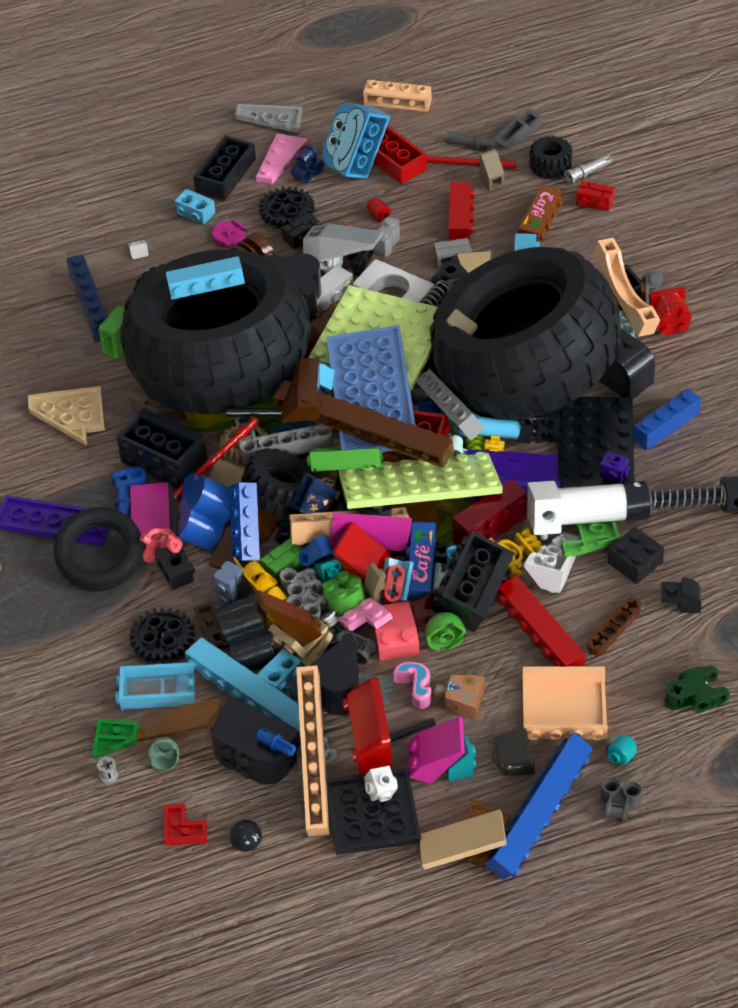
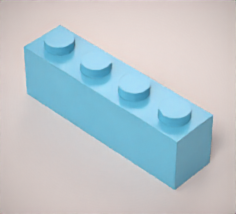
(205, 277)

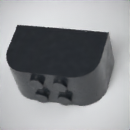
(631, 369)
(239, 750)

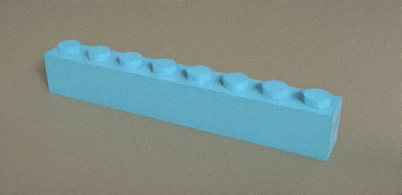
(242, 683)

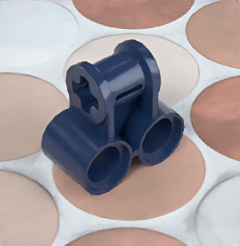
(307, 164)

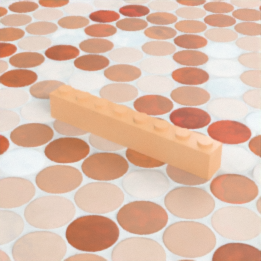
(312, 751)

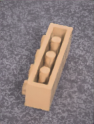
(397, 95)

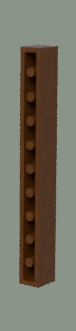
(379, 428)

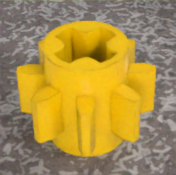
(494, 444)

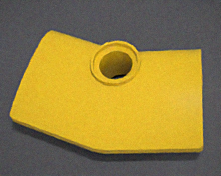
(260, 579)

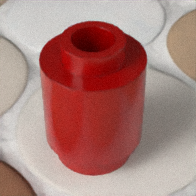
(378, 209)

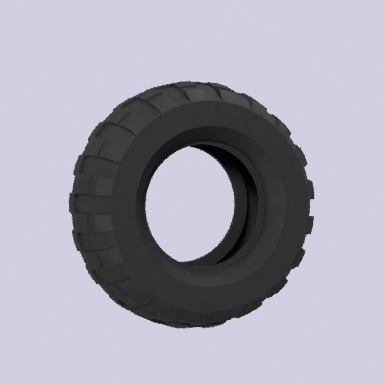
(540, 333)
(217, 344)

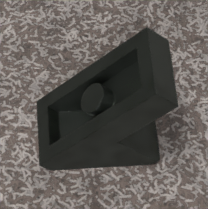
(360, 260)

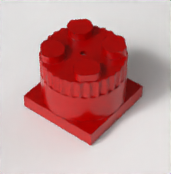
(671, 310)

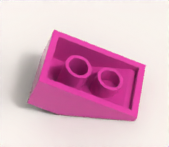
(435, 750)

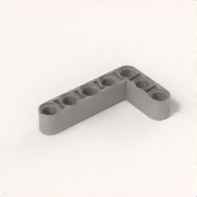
(294, 441)

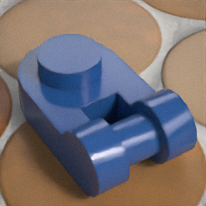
(133, 476)

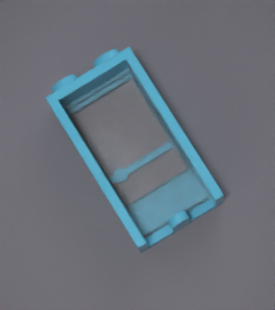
(155, 686)

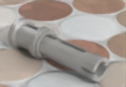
(582, 171)

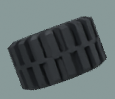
(550, 157)

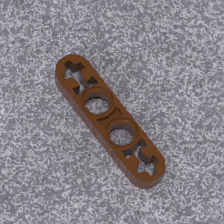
(611, 624)

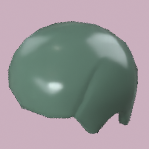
(164, 753)

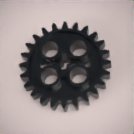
(285, 206)
(149, 632)

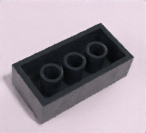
(224, 167)

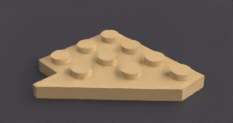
(70, 411)

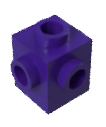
(614, 467)

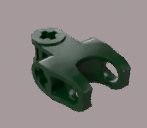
(693, 690)

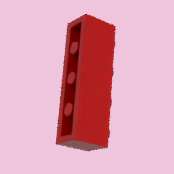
(460, 210)

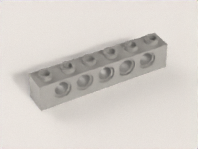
(450, 404)

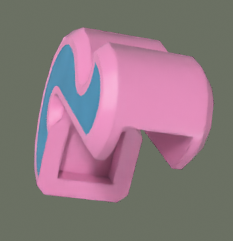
(420, 676)

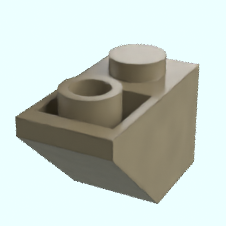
(491, 170)

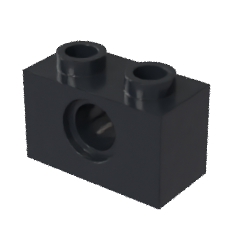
(175, 567)

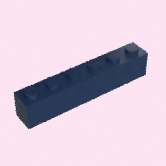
(86, 294)

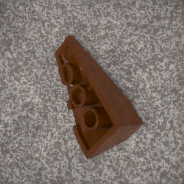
(291, 618)

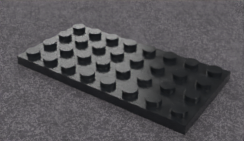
(585, 435)

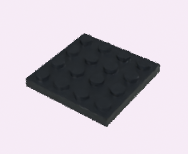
(369, 824)

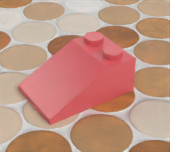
(399, 635)

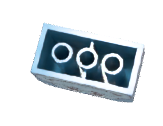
(354, 139)

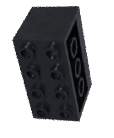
(161, 447)
(472, 579)

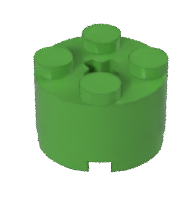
(343, 592)

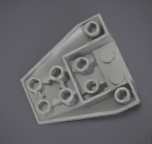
(334, 241)

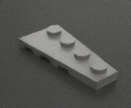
(273, 116)

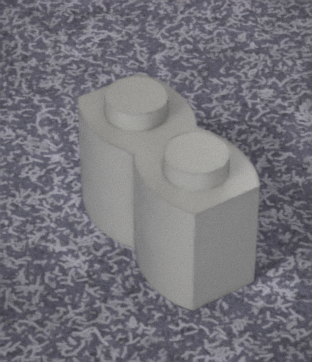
(391, 235)

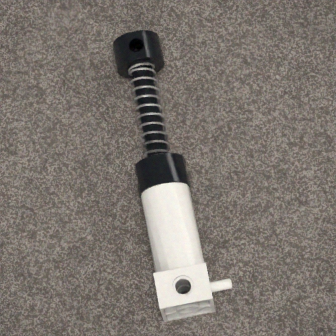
(629, 501)

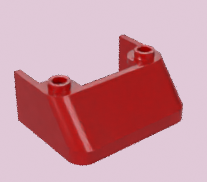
(369, 726)

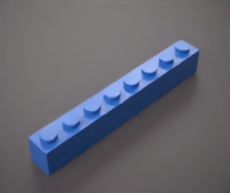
(539, 805)

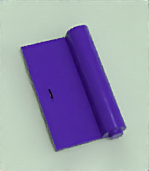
(523, 467)

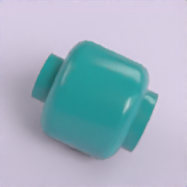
(621, 749)

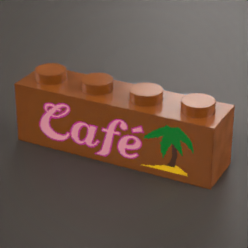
(541, 212)

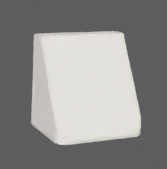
(138, 249)

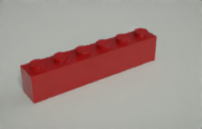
(539, 624)

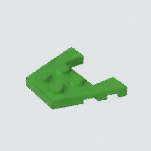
(592, 537)

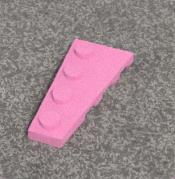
(279, 156)

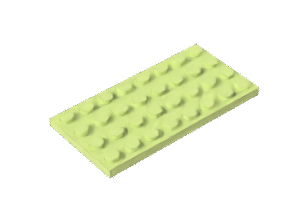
(419, 481)

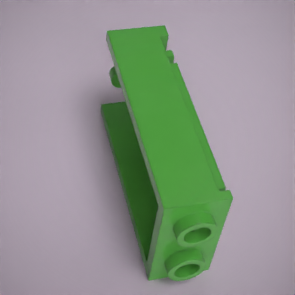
(336, 459)

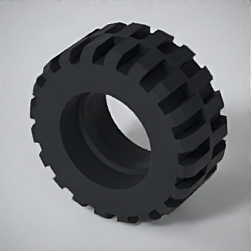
(277, 479)

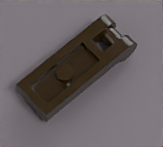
(209, 623)

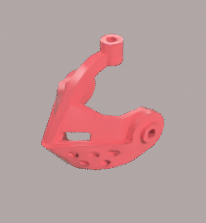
(153, 544)

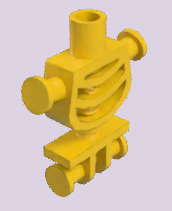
(527, 543)

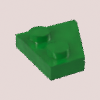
(114, 736)

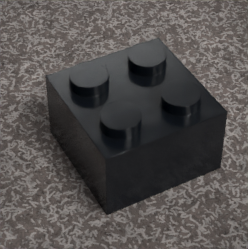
(635, 555)

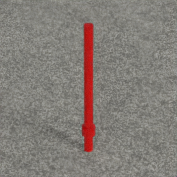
(466, 161)
(242, 432)

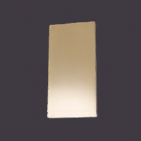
(462, 839)

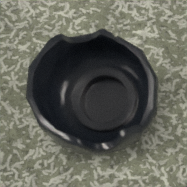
(245, 835)

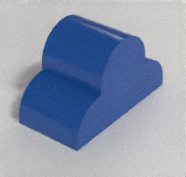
(203, 511)

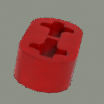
(397, 584)

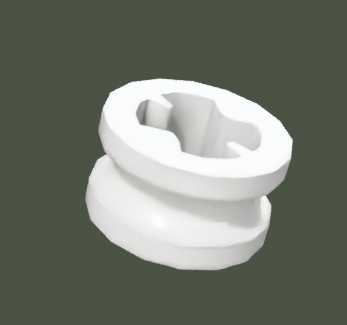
(330, 619)

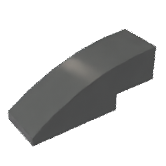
(519, 129)

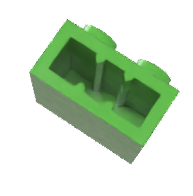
(110, 333)

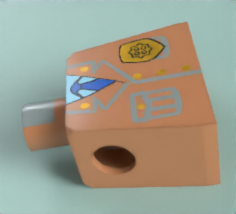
(462, 694)

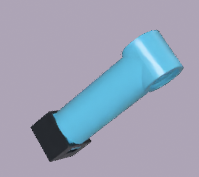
(513, 429)

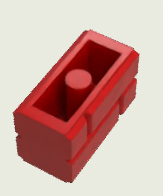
(595, 195)

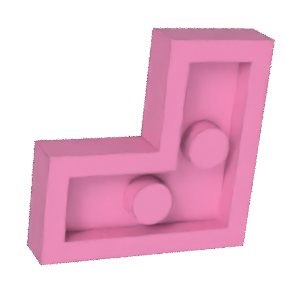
(366, 611)

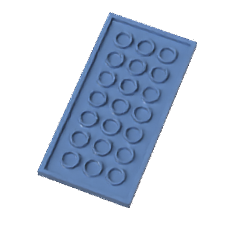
(371, 374)

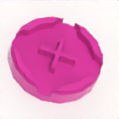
(228, 233)

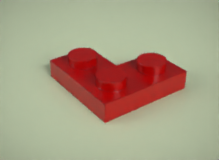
(179, 831)

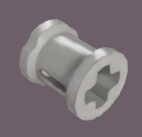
(103, 775)

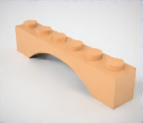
(640, 314)

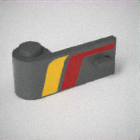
(650, 282)

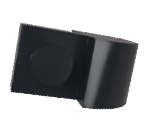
(684, 592)

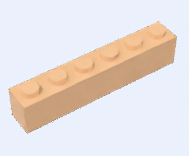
(310, 526)

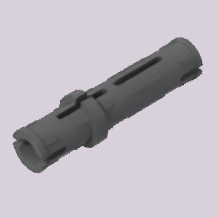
(477, 142)

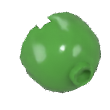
(444, 631)

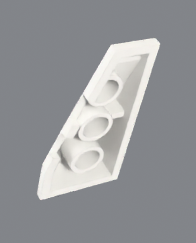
(549, 566)

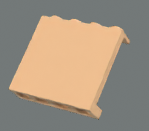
(564, 702)

